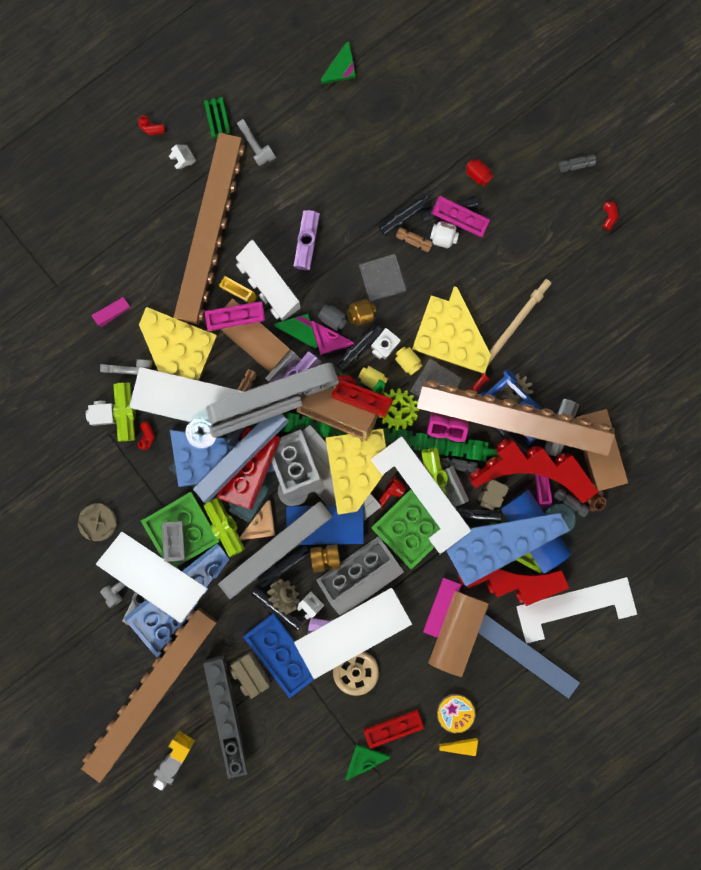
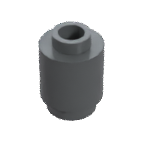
(333, 317)

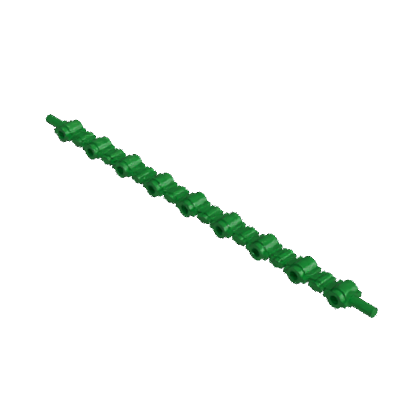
(474, 449)

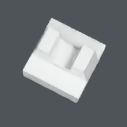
(183, 155)
(311, 605)

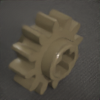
(516, 398)
(283, 596)

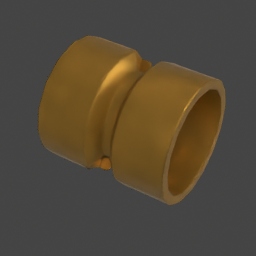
(325, 558)

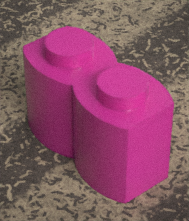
(447, 426)

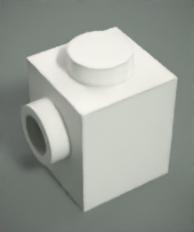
(385, 344)
(100, 413)

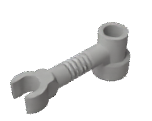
(262, 155)
(127, 370)
(111, 594)

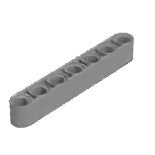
(299, 384)
(275, 550)

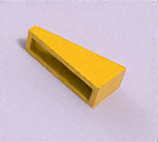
(238, 290)
(465, 747)

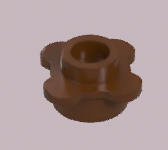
(597, 502)

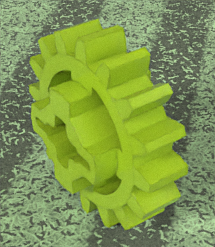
(406, 407)

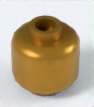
(361, 312)

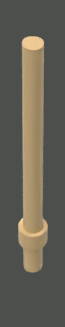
(536, 296)

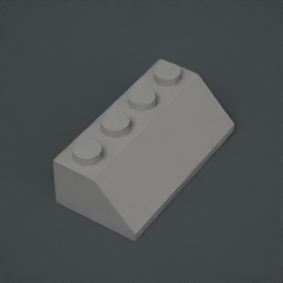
(359, 576)

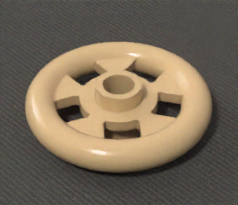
(369, 682)

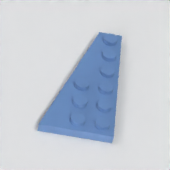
(195, 463)
(501, 543)
(154, 624)

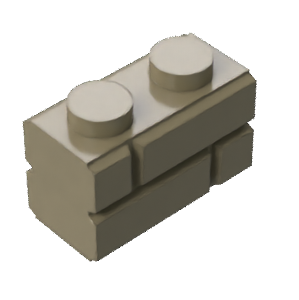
(492, 494)
(250, 675)

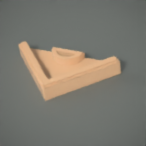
(261, 525)

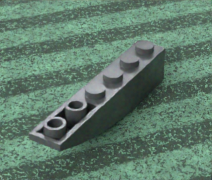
(225, 715)

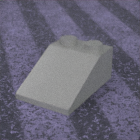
(296, 467)

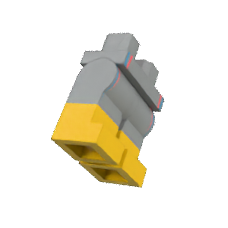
(170, 765)

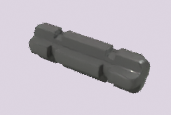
(577, 163)
(458, 464)
(571, 502)

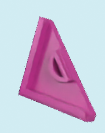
(328, 340)

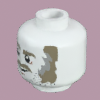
(444, 234)

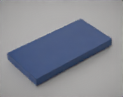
(340, 529)
(279, 655)

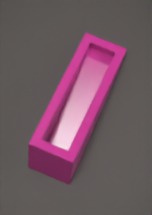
(110, 312)
(543, 491)

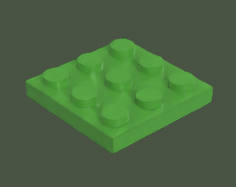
(195, 526)
(407, 529)

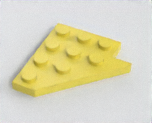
(451, 334)
(176, 345)
(352, 469)

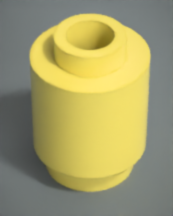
(408, 360)
(370, 377)

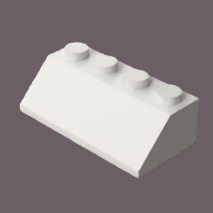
(268, 281)

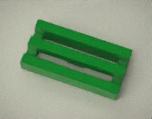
(214, 103)

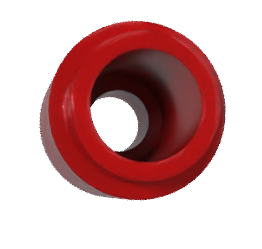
(479, 172)

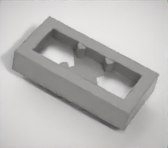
(289, 360)
(454, 488)
(172, 541)

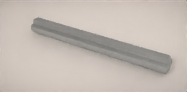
(255, 416)

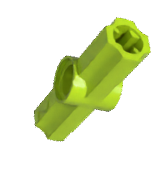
(122, 413)
(433, 466)
(224, 527)

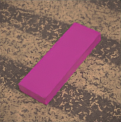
(460, 216)
(234, 316)
(440, 606)

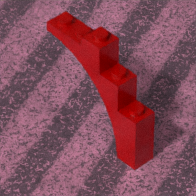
(512, 461)
(529, 587)

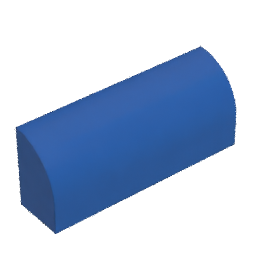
(550, 553)

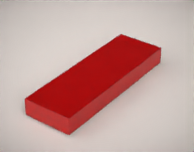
(362, 398)
(393, 729)

